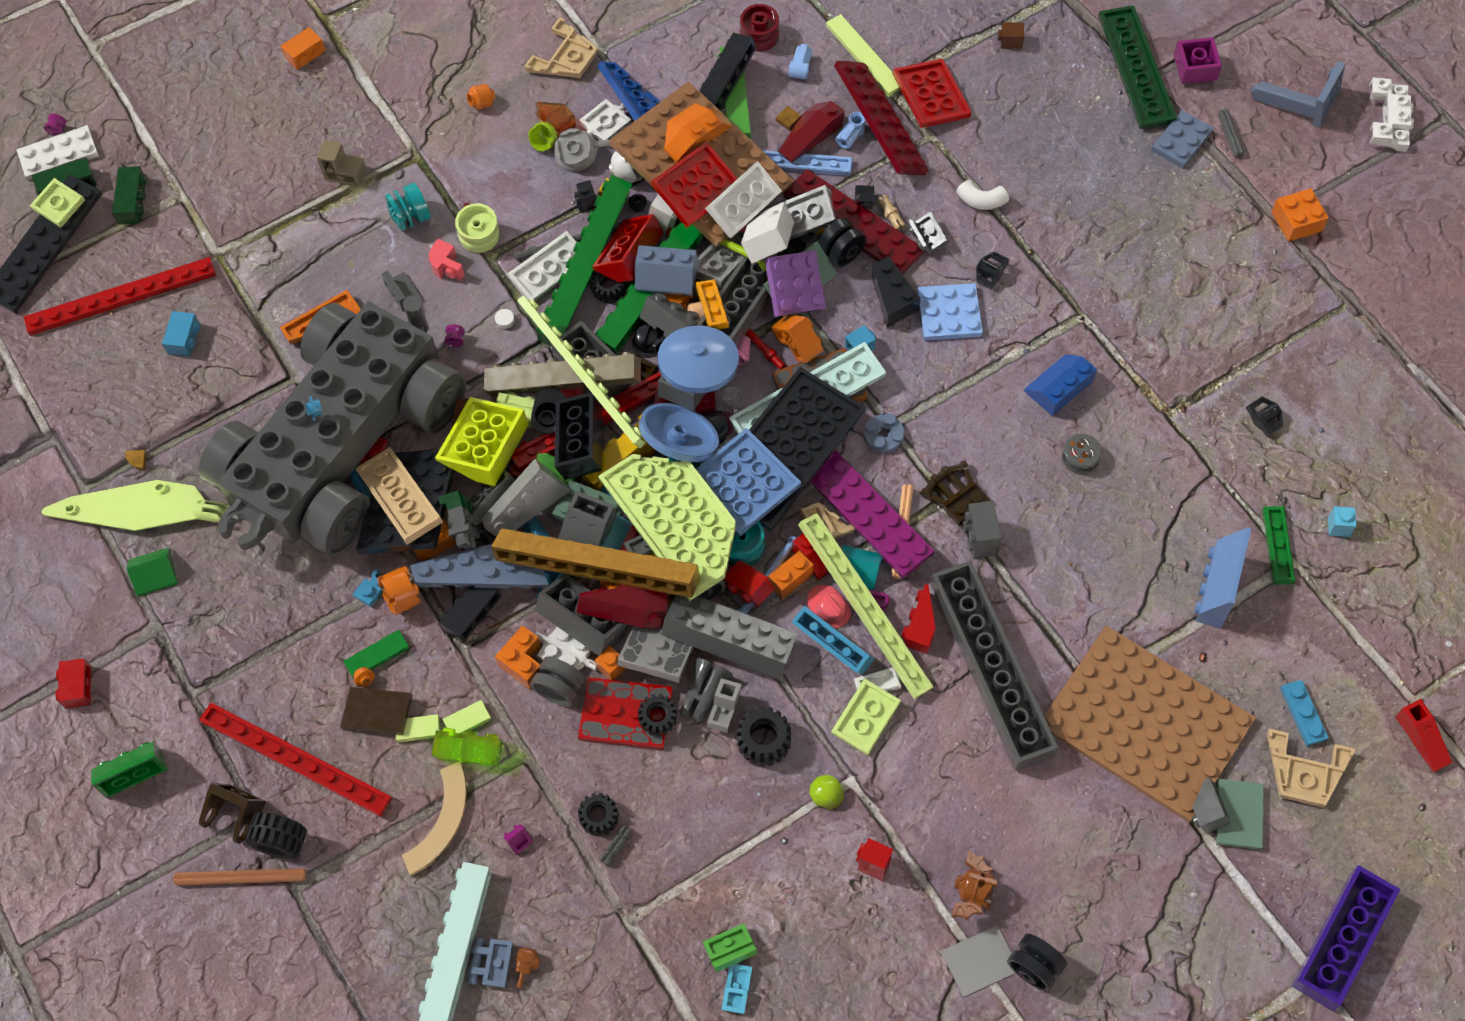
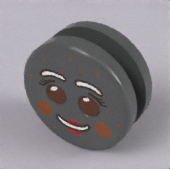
(1081, 453)

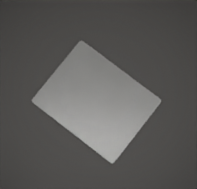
(979, 960)

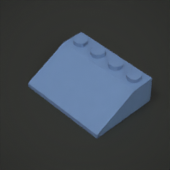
(1222, 578)

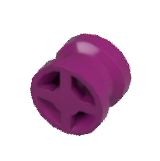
(55, 124)
(454, 335)

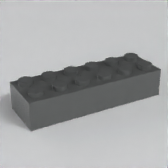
(729, 634)

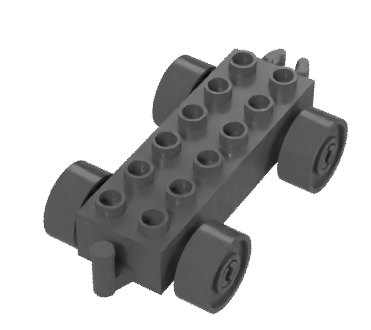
(295, 467)

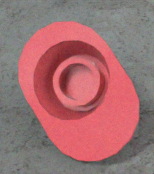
(829, 605)

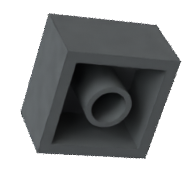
(982, 529)

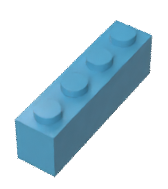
(833, 640)

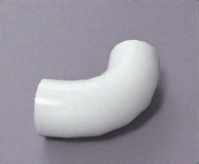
(982, 199)

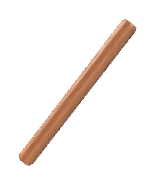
(239, 876)

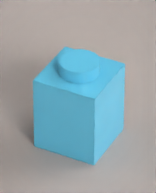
(1341, 521)

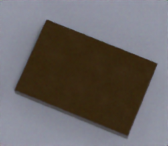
(376, 711)

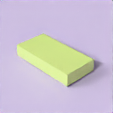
(468, 718)
(420, 728)

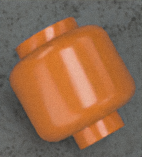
(480, 96)

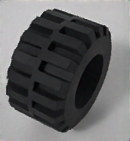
(768, 720)
(276, 835)

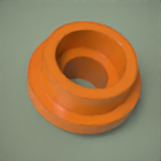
(363, 677)

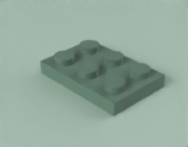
(564, 502)

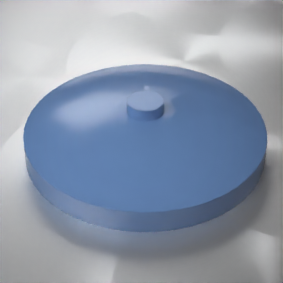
(698, 359)
(678, 432)

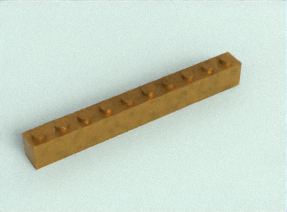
(596, 562)

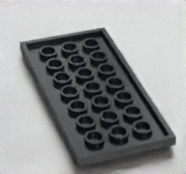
(804, 430)

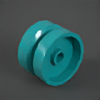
(748, 546)

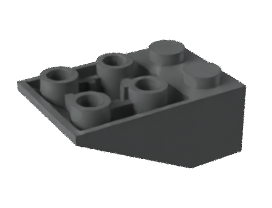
(587, 520)

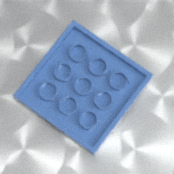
(748, 479)

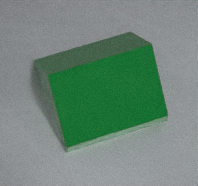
(152, 571)

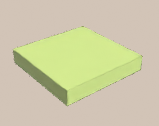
(57, 202)

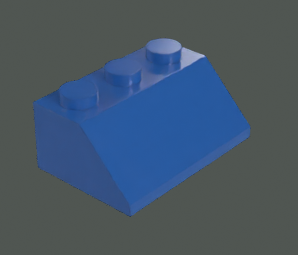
(1061, 382)

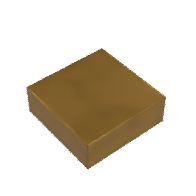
(788, 118)

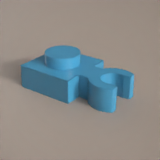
(368, 590)

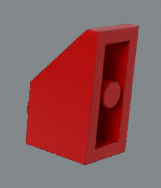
(803, 545)

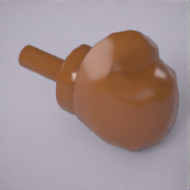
(526, 962)

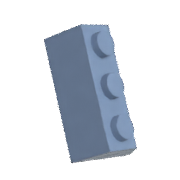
(666, 270)

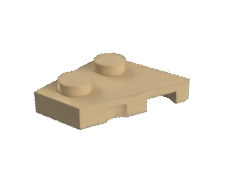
(830, 519)

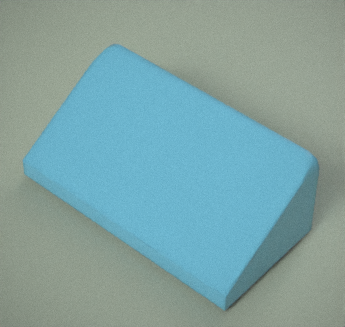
(618, 533)

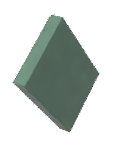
(1245, 810)

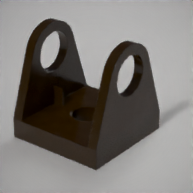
(215, 799)

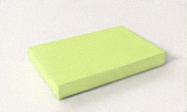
(866, 717)

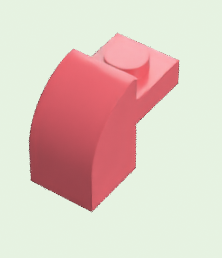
(442, 261)

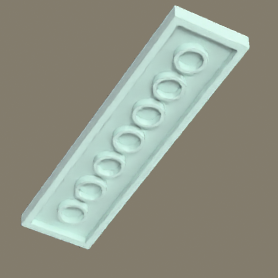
(845, 373)

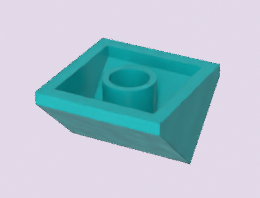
(865, 564)

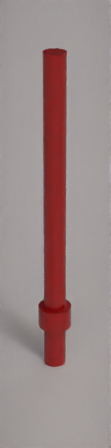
(769, 353)

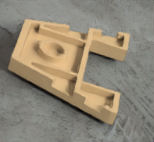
(570, 58)
(1303, 778)

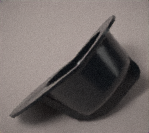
(798, 244)
(644, 339)
(544, 410)

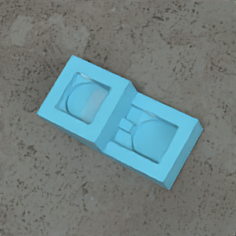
(737, 988)

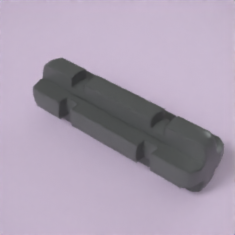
(616, 846)

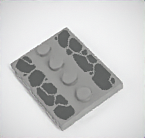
(654, 653)

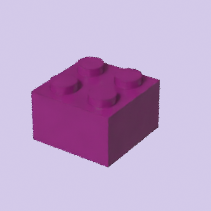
(1197, 60)

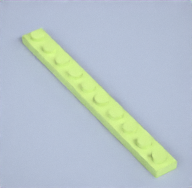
(586, 376)
(865, 606)

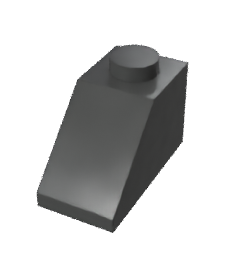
(1209, 808)

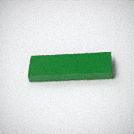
(377, 653)

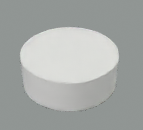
(504, 318)

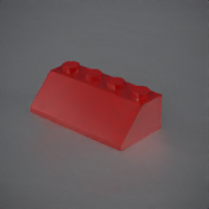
(620, 253)

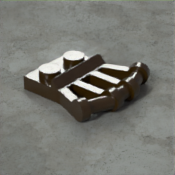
(957, 503)

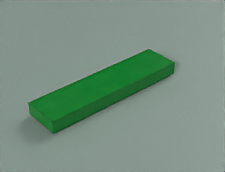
(1278, 545)

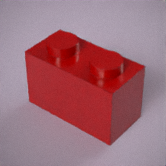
(748, 583)
(74, 683)
(874, 858)

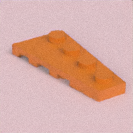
(295, 328)

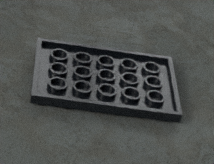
(434, 480)

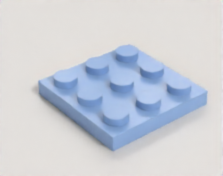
(950, 312)

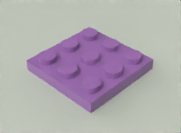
(795, 283)

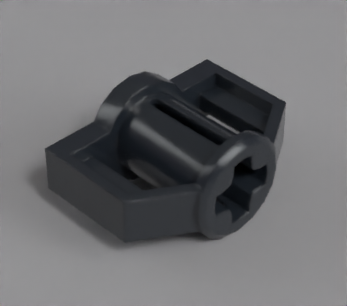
(991, 269)
(1261, 421)

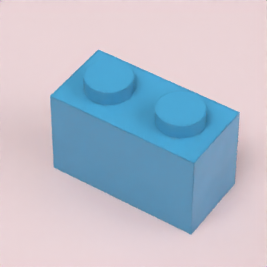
(181, 333)

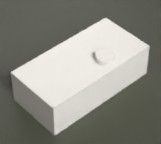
(768, 232)

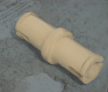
(891, 213)

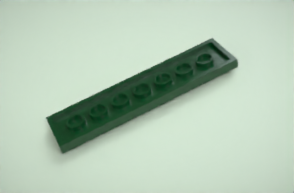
(1137, 67)

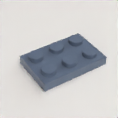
(1182, 139)

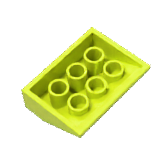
(483, 440)

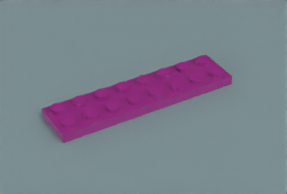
(871, 516)

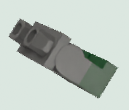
(460, 520)

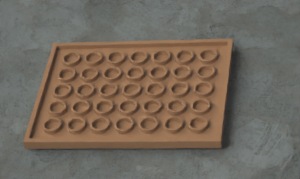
(644, 144)
(1147, 722)

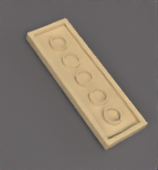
(399, 495)

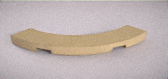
(446, 825)

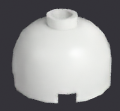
(622, 169)

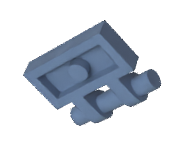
(497, 963)

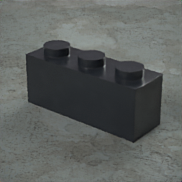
(469, 612)

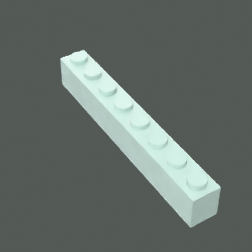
(455, 943)

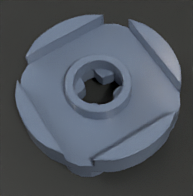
(879, 442)

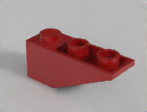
(922, 625)
(1424, 734)

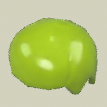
(542, 136)
(826, 792)

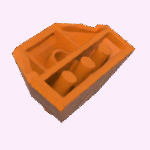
(693, 129)

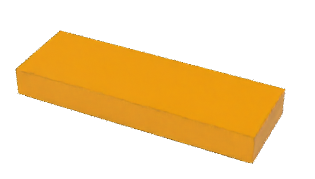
(712, 304)

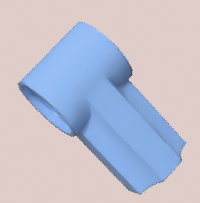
(800, 65)
(854, 128)

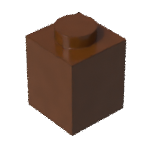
(1011, 35)

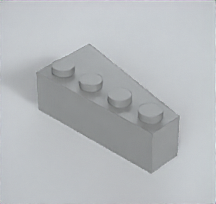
(525, 498)

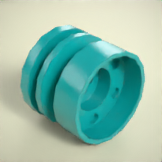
(407, 206)

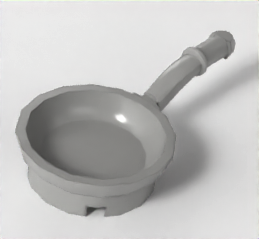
(577, 150)

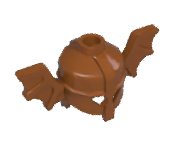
(974, 888)

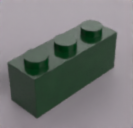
(80, 169)
(129, 195)

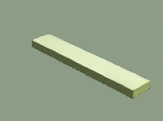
(863, 53)

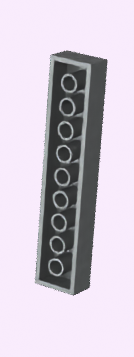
(742, 301)
(993, 666)

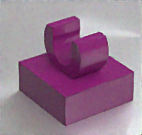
(518, 839)

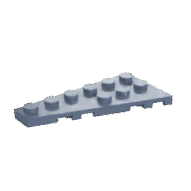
(477, 569)

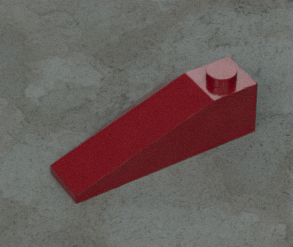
(811, 129)
(625, 605)

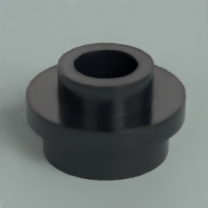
(637, 206)

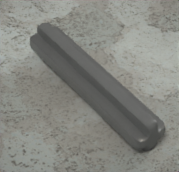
(1231, 133)

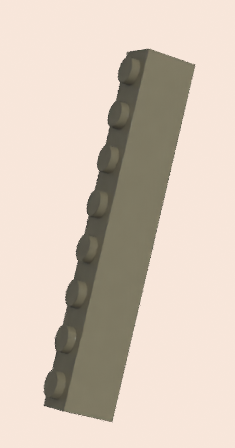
(560, 375)

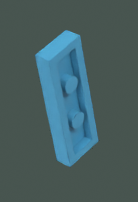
(1304, 713)

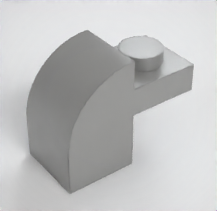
(725, 705)

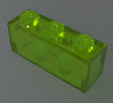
(467, 747)

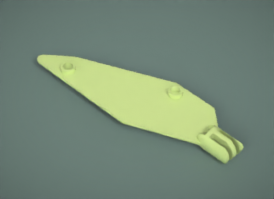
(138, 506)

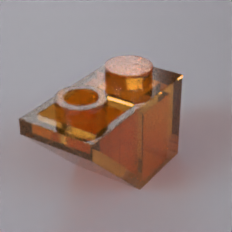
(557, 115)

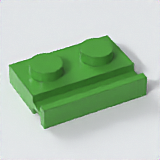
(730, 947)

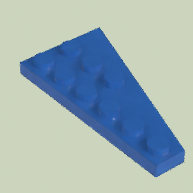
(628, 91)

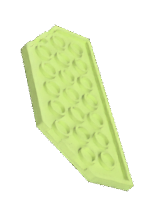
(674, 513)

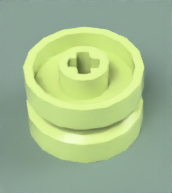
(477, 228)

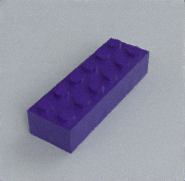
(1345, 938)

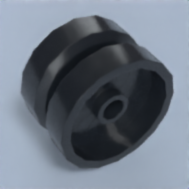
(842, 242)
(1037, 962)

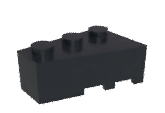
(894, 292)

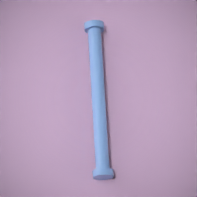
(777, 563)

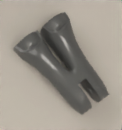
(693, 698)

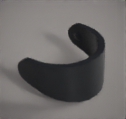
(719, 422)

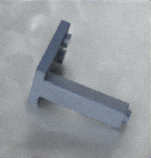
(1302, 103)

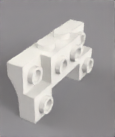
(1396, 114)

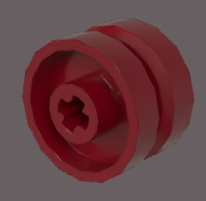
(761, 24)

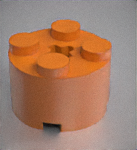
(398, 590)

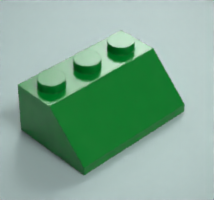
(128, 769)

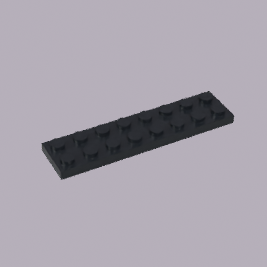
(40, 249)

